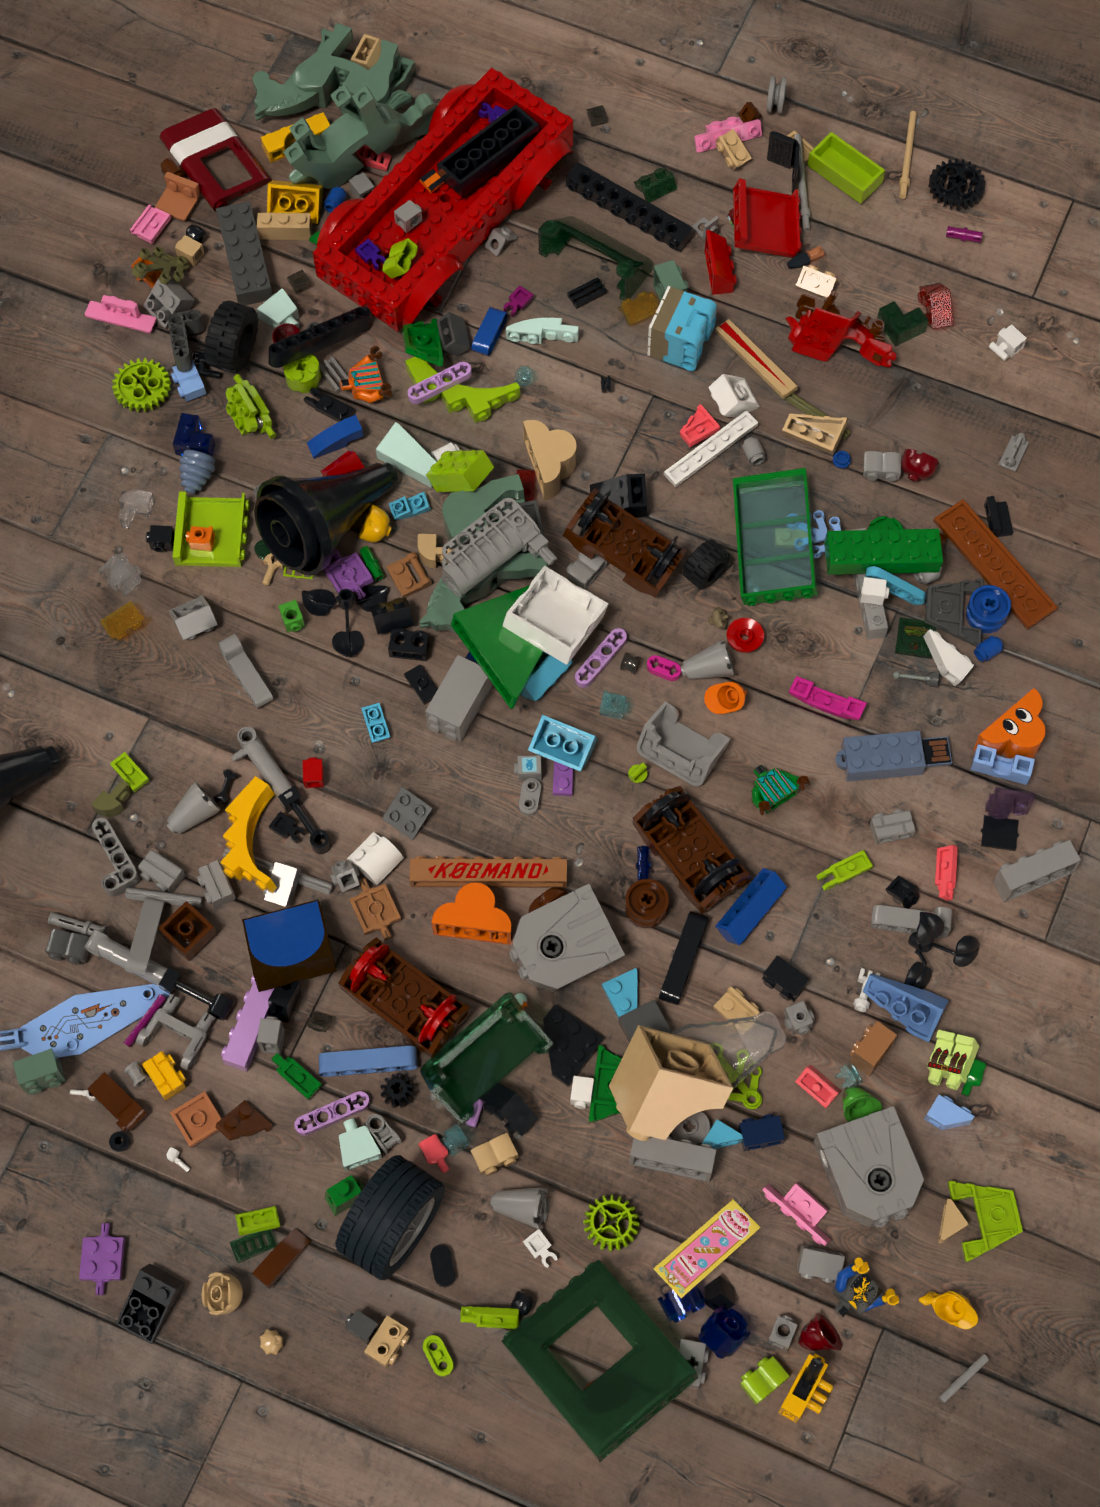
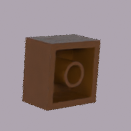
(187, 931)

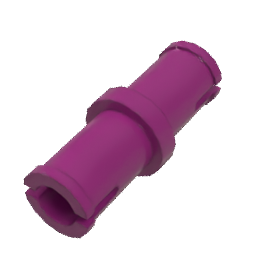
(964, 234)

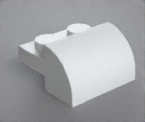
(375, 858)

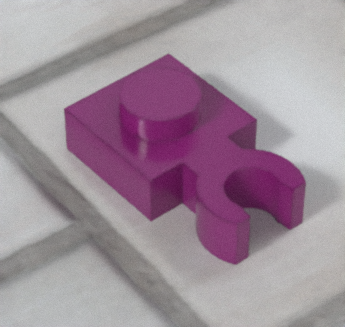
(518, 299)

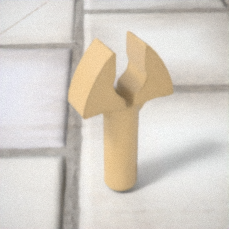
(271, 568)

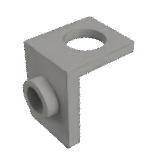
(711, 225)
(501, 235)

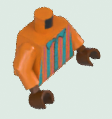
(365, 379)

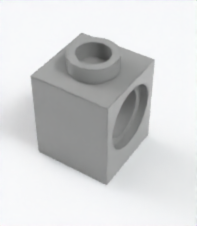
(408, 216)
(779, 1341)

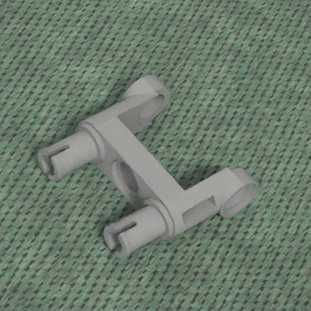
(195, 1034)

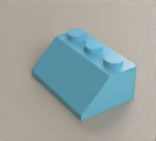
(544, 676)
(562, 743)

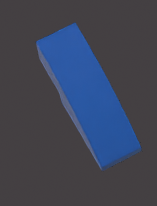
(335, 437)

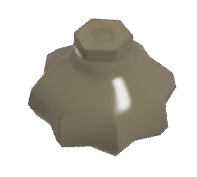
(718, 618)

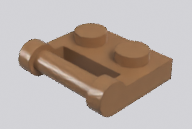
(403, 578)

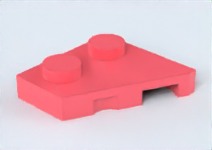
(699, 427)

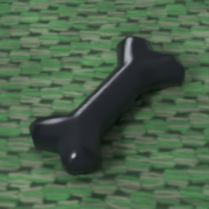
(223, 795)

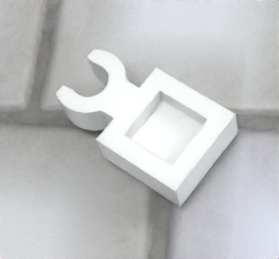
(538, 1245)

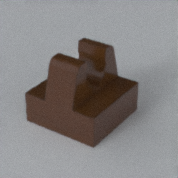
(749, 113)

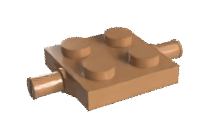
(375, 909)

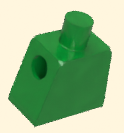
(343, 1194)

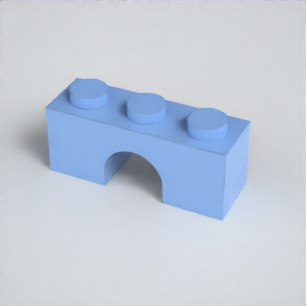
(1012, 769)

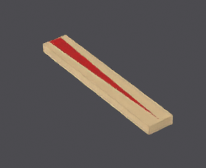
(756, 359)

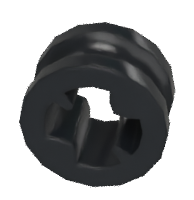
(605, 383)

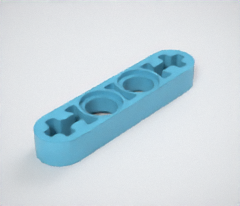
(898, 586)

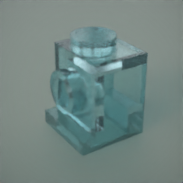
(610, 710)
(455, 1140)

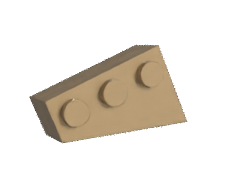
(816, 431)

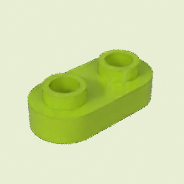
(438, 1356)

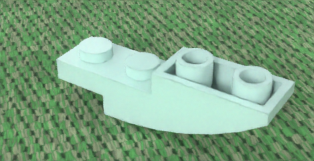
(538, 328)

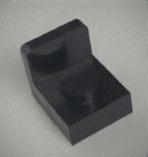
(903, 891)

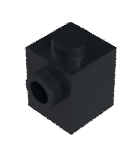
(160, 538)

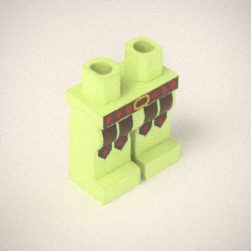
(951, 1059)

